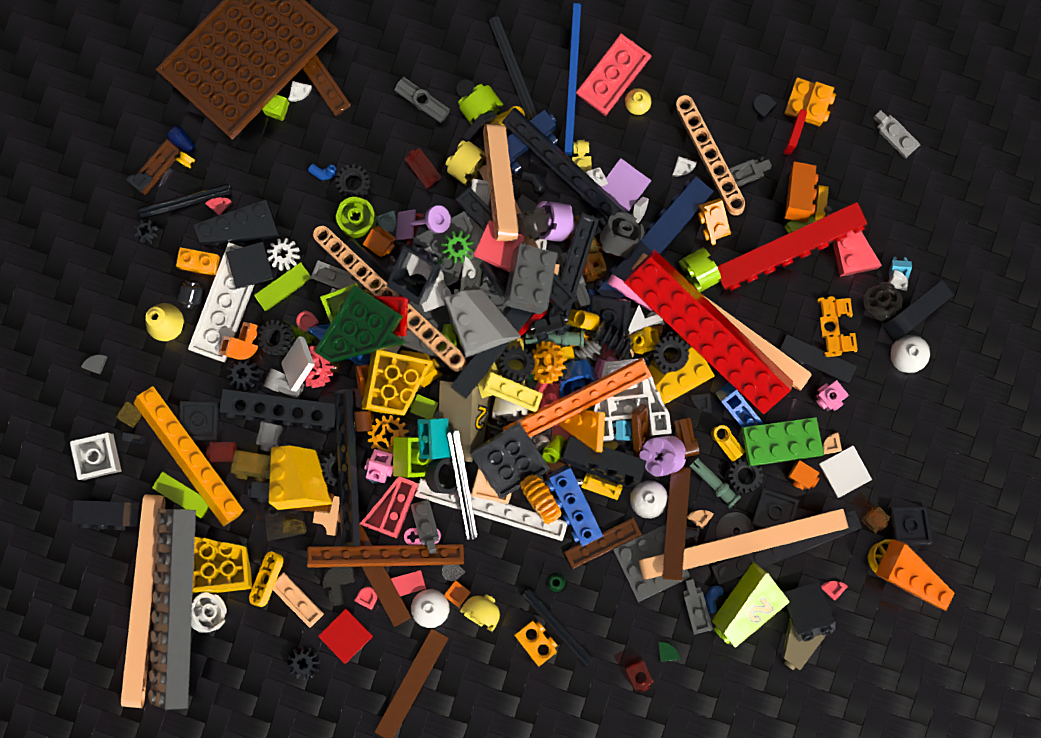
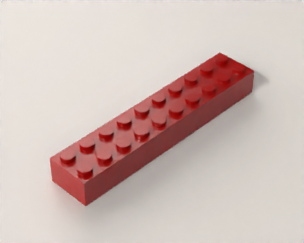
(709, 332)

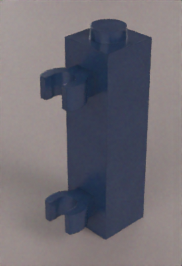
(545, 123)

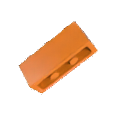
(801, 192)

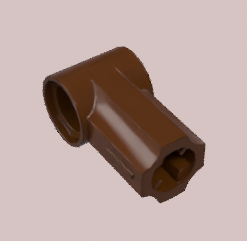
(363, 420)
(685, 433)

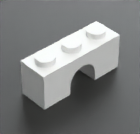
(439, 291)

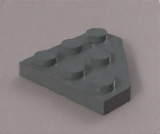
(434, 240)

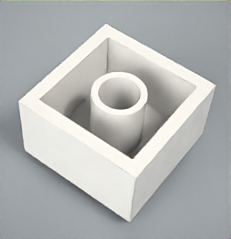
(95, 456)

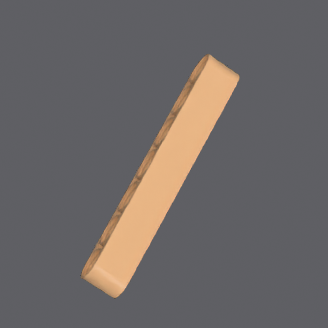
(709, 146)
(500, 182)

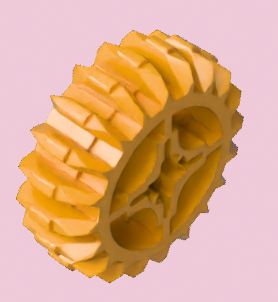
(540, 499)

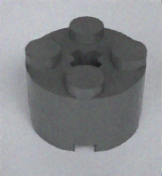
(621, 234)

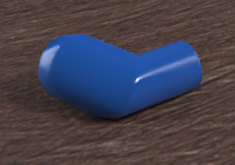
(323, 174)
(711, 596)

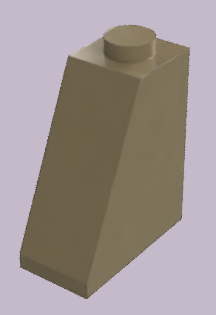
(797, 652)

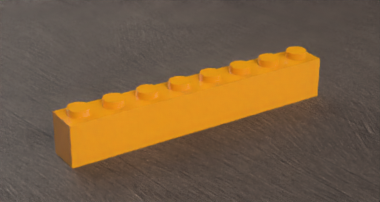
(188, 456)

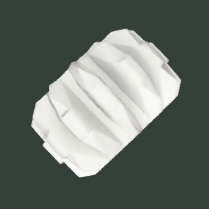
(288, 248)

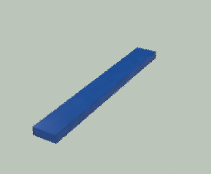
(572, 79)

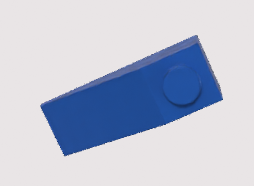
(738, 406)

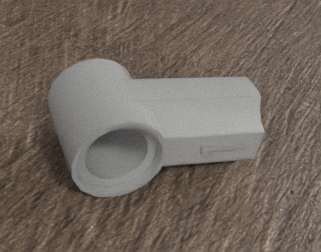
(278, 382)

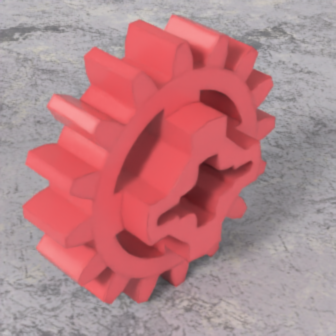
(320, 369)

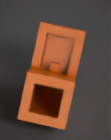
(242, 347)

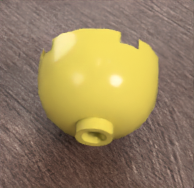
(482, 611)

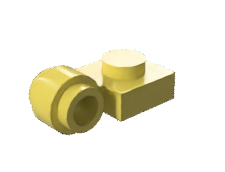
(584, 162)

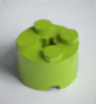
(479, 102)
(346, 220)
(700, 270)

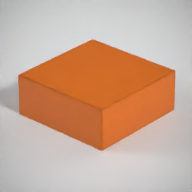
(457, 593)

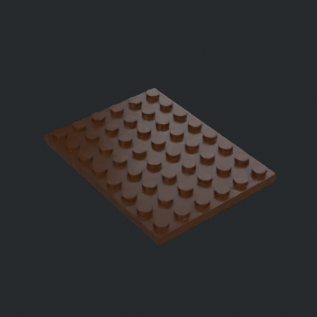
(245, 57)

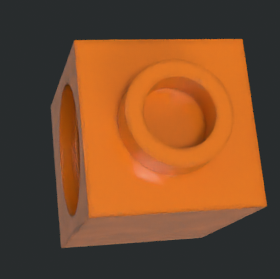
(380, 241)

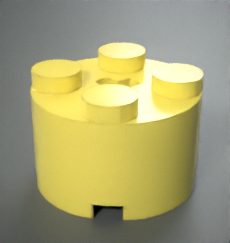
(466, 162)

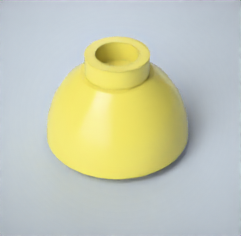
(638, 101)

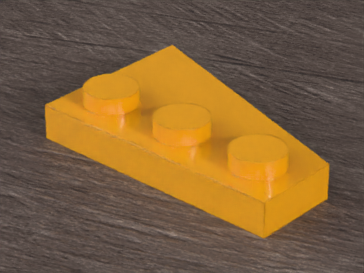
(587, 427)

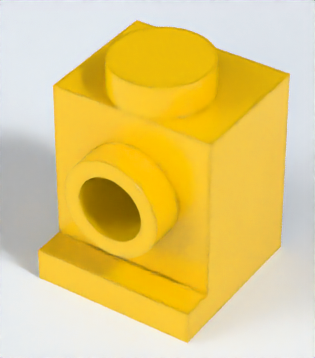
(644, 340)

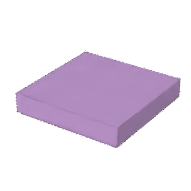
(626, 184)

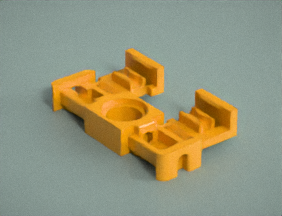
(834, 310)

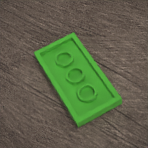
(782, 441)

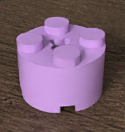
(560, 221)
(663, 455)

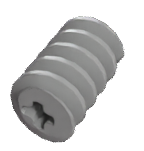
(589, 351)

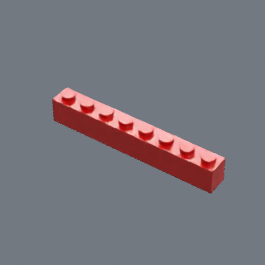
(791, 246)

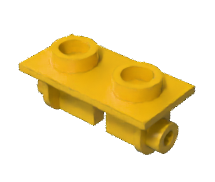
(601, 486)

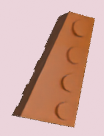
(911, 574)

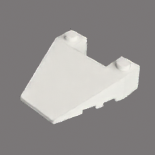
(625, 402)

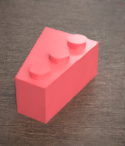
(855, 255)
(392, 508)

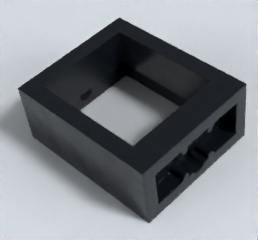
(404, 287)

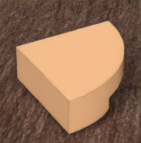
(832, 444)
(700, 517)

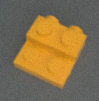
(811, 98)

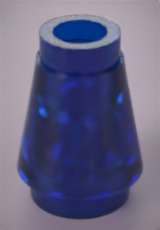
(180, 139)

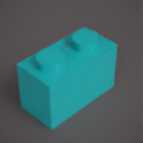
(433, 438)

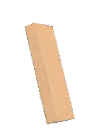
(297, 600)

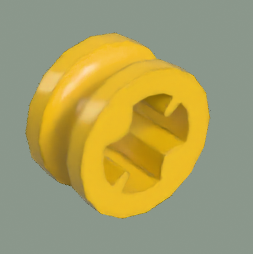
(185, 160)

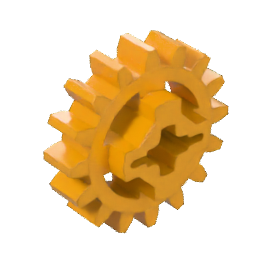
(548, 363)
(380, 437)

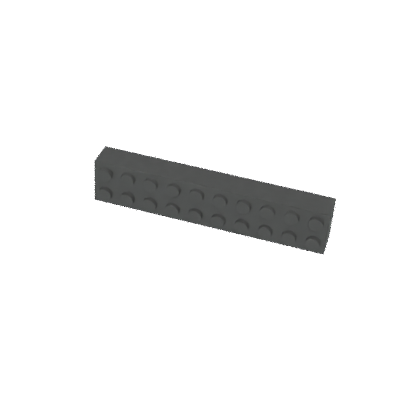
(172, 608)

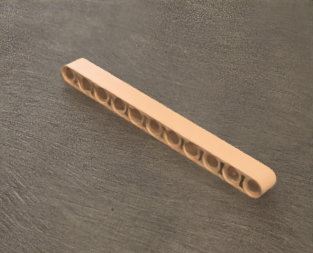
(371, 278)
(787, 365)
(750, 542)
(142, 606)

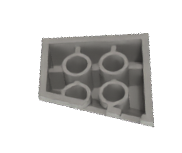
(478, 322)

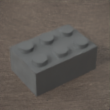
(530, 278)

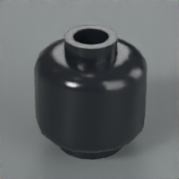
(189, 293)

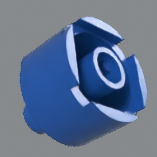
(575, 376)

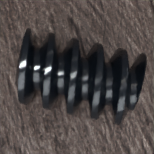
(612, 339)

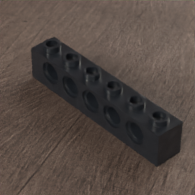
(231, 398)

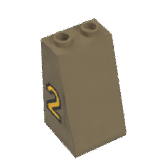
(465, 415)

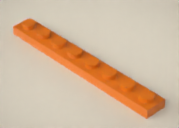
(584, 398)

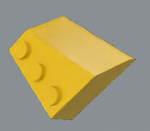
(393, 382)
(679, 382)
(296, 479)
(220, 567)

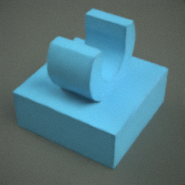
(902, 266)
(623, 430)

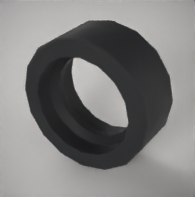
(432, 480)

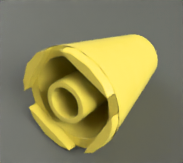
(164, 322)

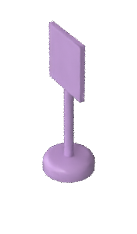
(436, 218)

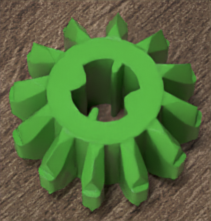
(454, 241)

